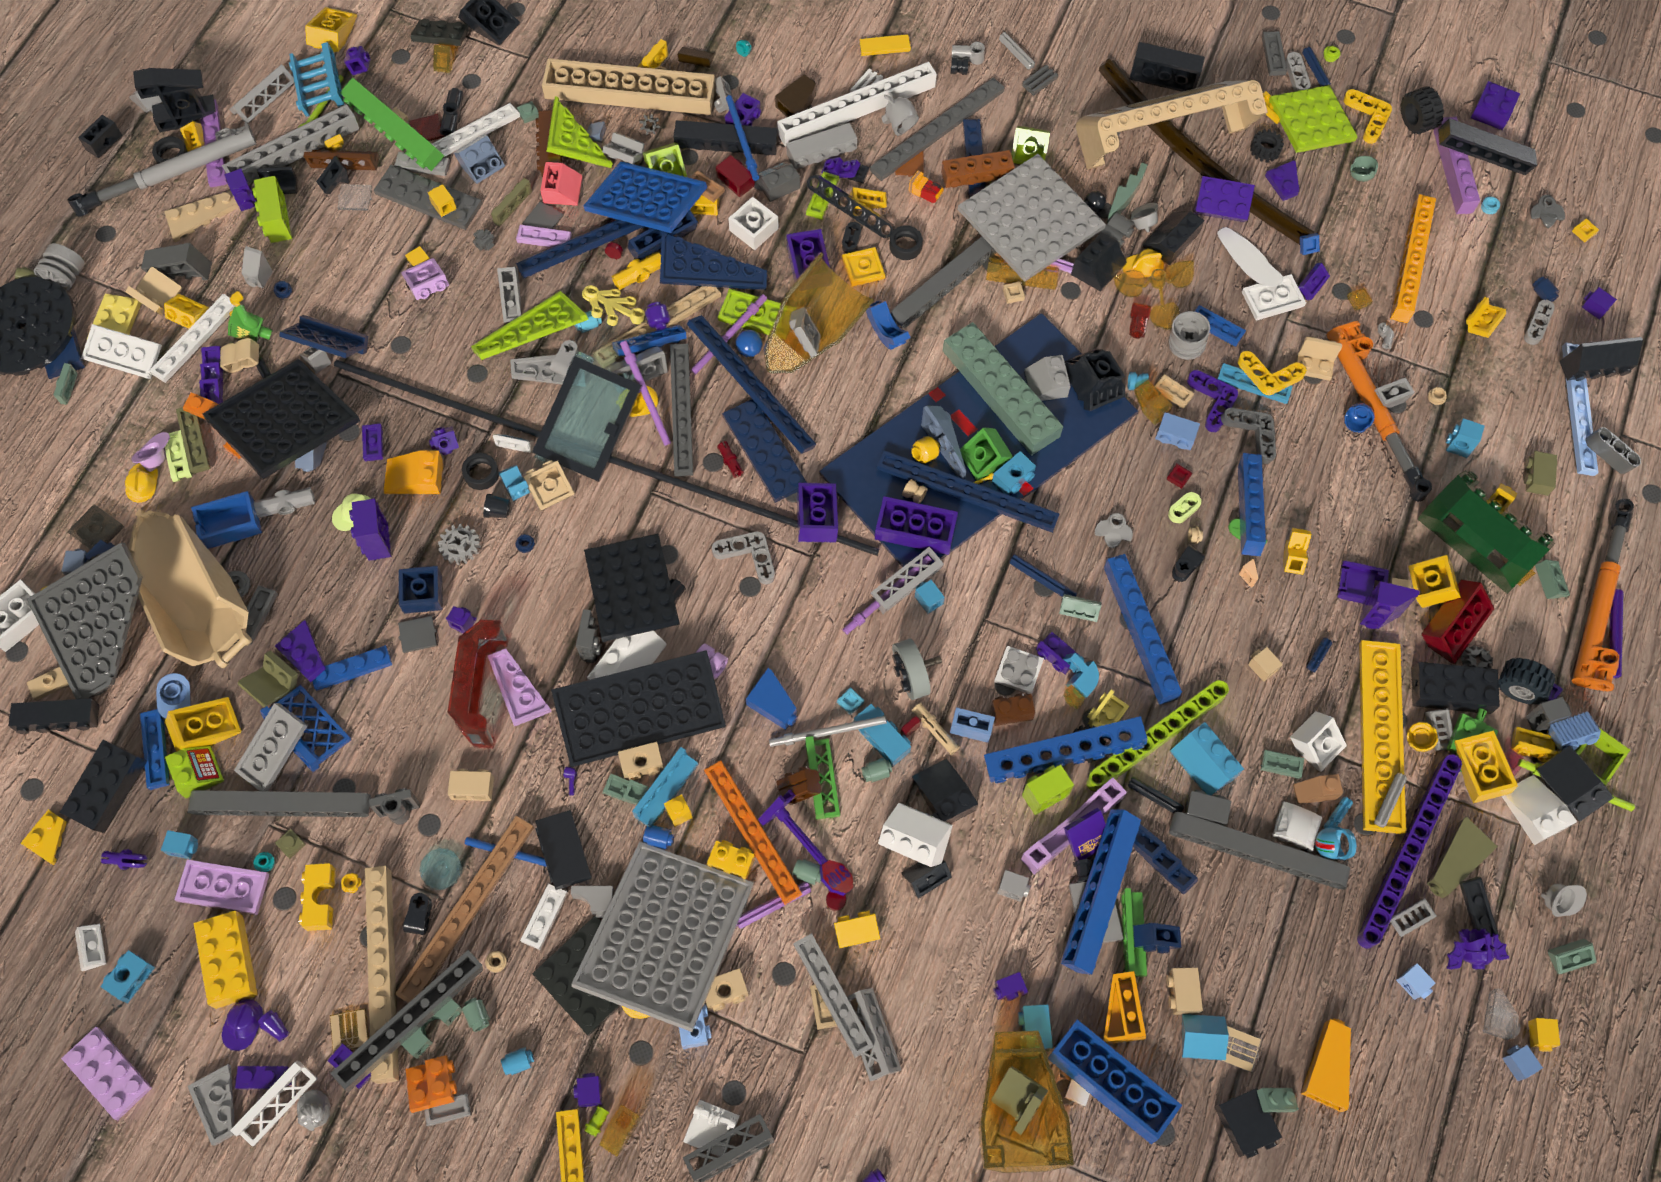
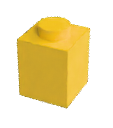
(442, 200)
(678, 810)
(1544, 1034)

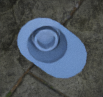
(172, 693)

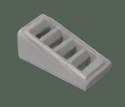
(1447, 726)
(1426, 908)

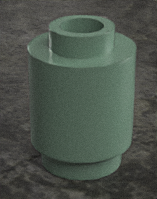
(876, 770)
(807, 871)
(476, 1014)

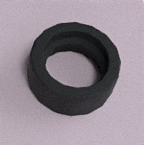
(167, 143)
(906, 231)
(475, 459)

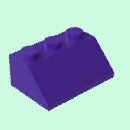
(1386, 604)

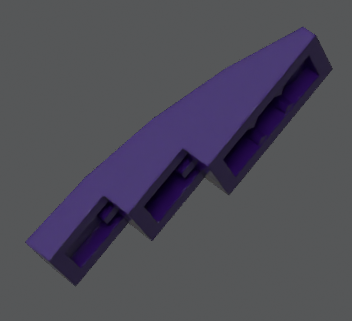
(211, 374)

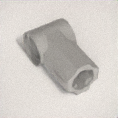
(974, 52)

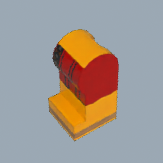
(925, 188)

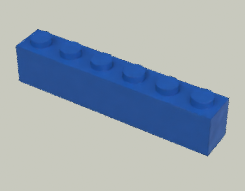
(1251, 504)

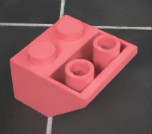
(560, 184)

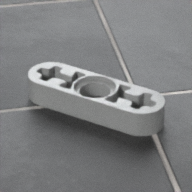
(1300, 67)
(1545, 318)

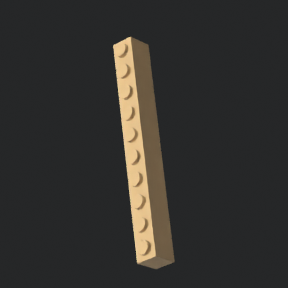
(381, 962)

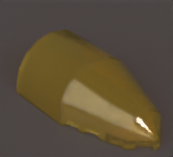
(830, 304)

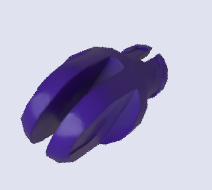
(124, 859)

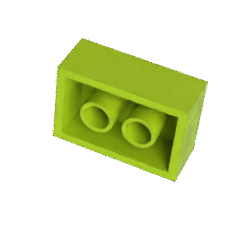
(272, 209)

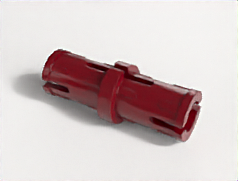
(730, 459)

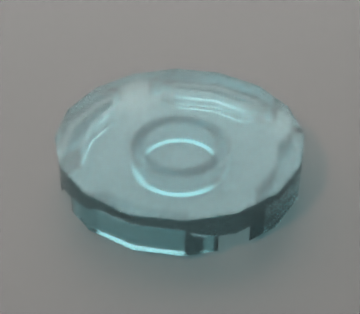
(440, 869)

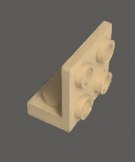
(155, 290)
(1318, 357)

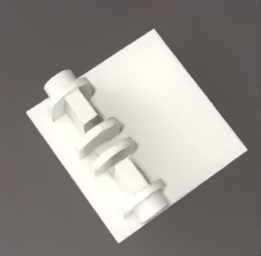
(708, 1124)

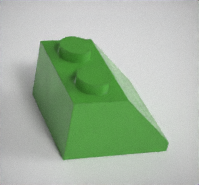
(985, 453)

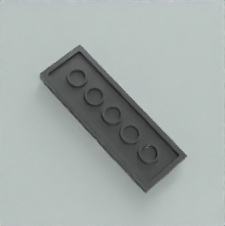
(412, 191)

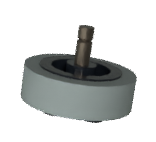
(912, 668)

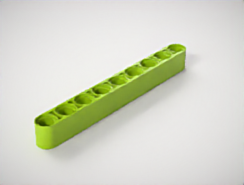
(1162, 727)

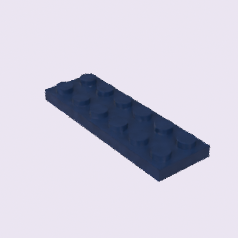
(764, 449)

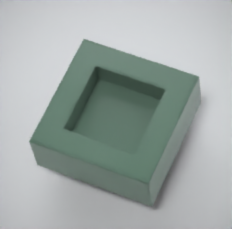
(528, 112)

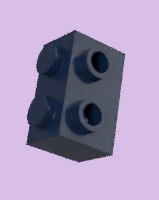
(1157, 937)

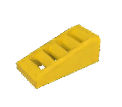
(188, 130)
(859, 194)

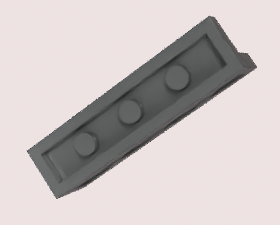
(732, 1157)

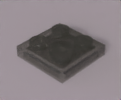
(95, 526)

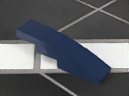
(1163, 861)

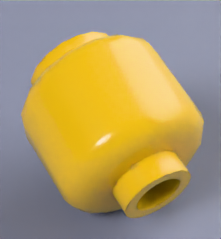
(925, 449)

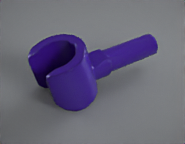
(571, 774)

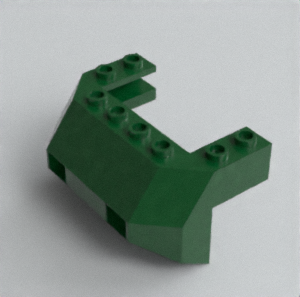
(1483, 530)

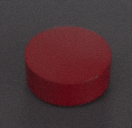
(613, 250)
(835, 901)

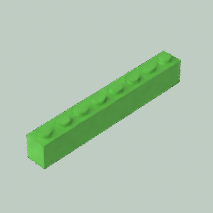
(392, 124)

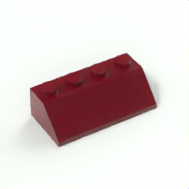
(1458, 621)

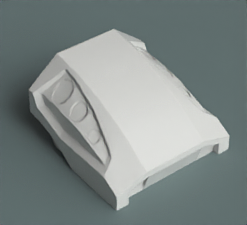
(1297, 826)

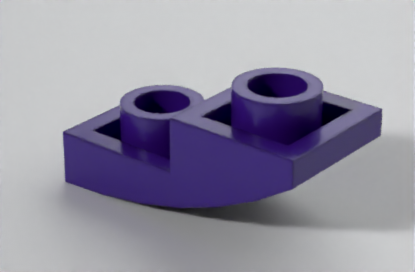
(842, 169)

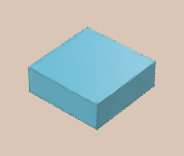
(850, 701)

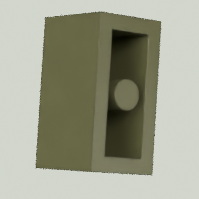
(1541, 473)

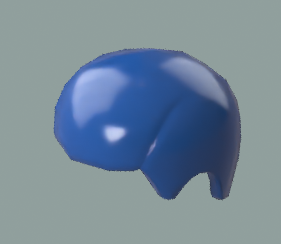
(749, 343)
(1359, 417)

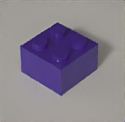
(1495, 105)

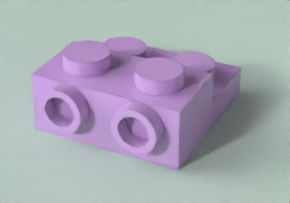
(425, 279)

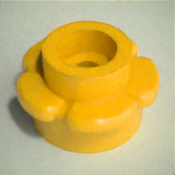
(345, 882)

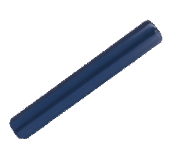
(1041, 576)

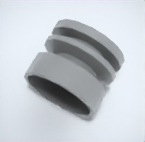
(59, 265)
(1189, 335)

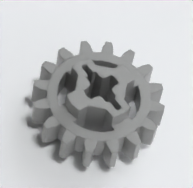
(452, 551)

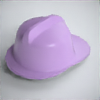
(153, 452)

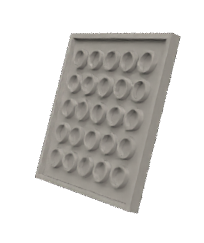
(1031, 217)

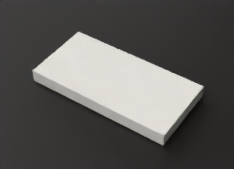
(121, 351)

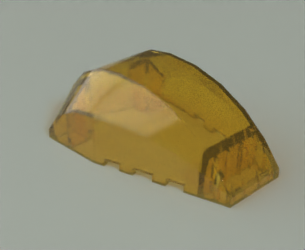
(1047, 1139)

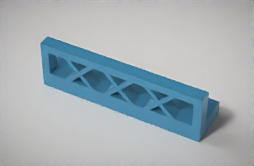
(665, 787)

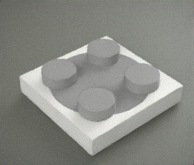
(1019, 670)

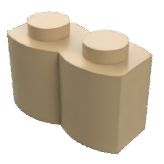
(239, 355)

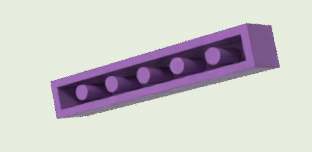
(1458, 176)

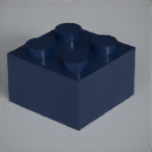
(420, 589)

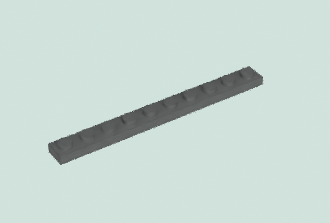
(937, 129)

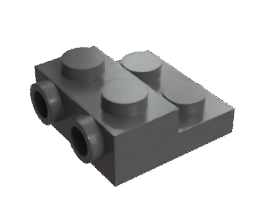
(587, 641)

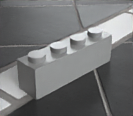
(821, 146)

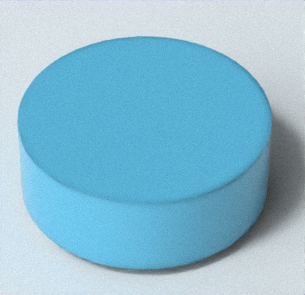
(1490, 205)

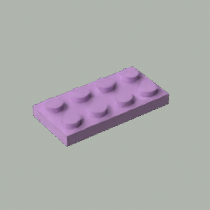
(222, 887)
(106, 1073)

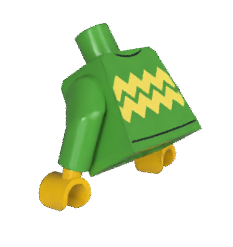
(245, 324)

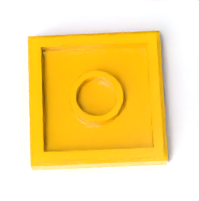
(863, 266)

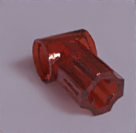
(1140, 315)

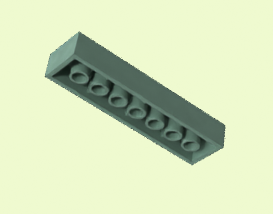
(1002, 388)

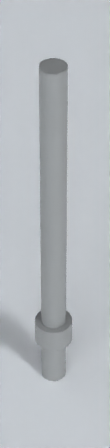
(790, 738)

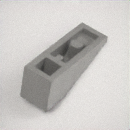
(509, 293)

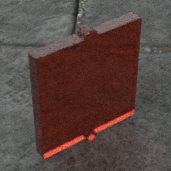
(428, 127)

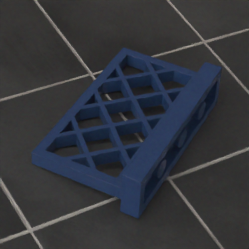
(326, 337)

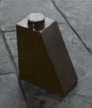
(796, 96)

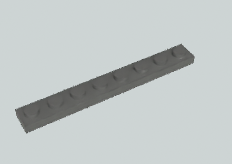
(681, 410)

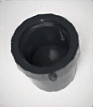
(496, 507)

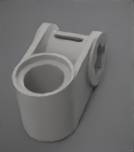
(564, 358)

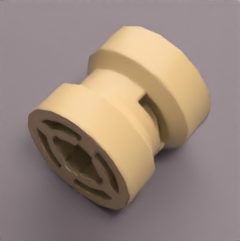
(913, 491)

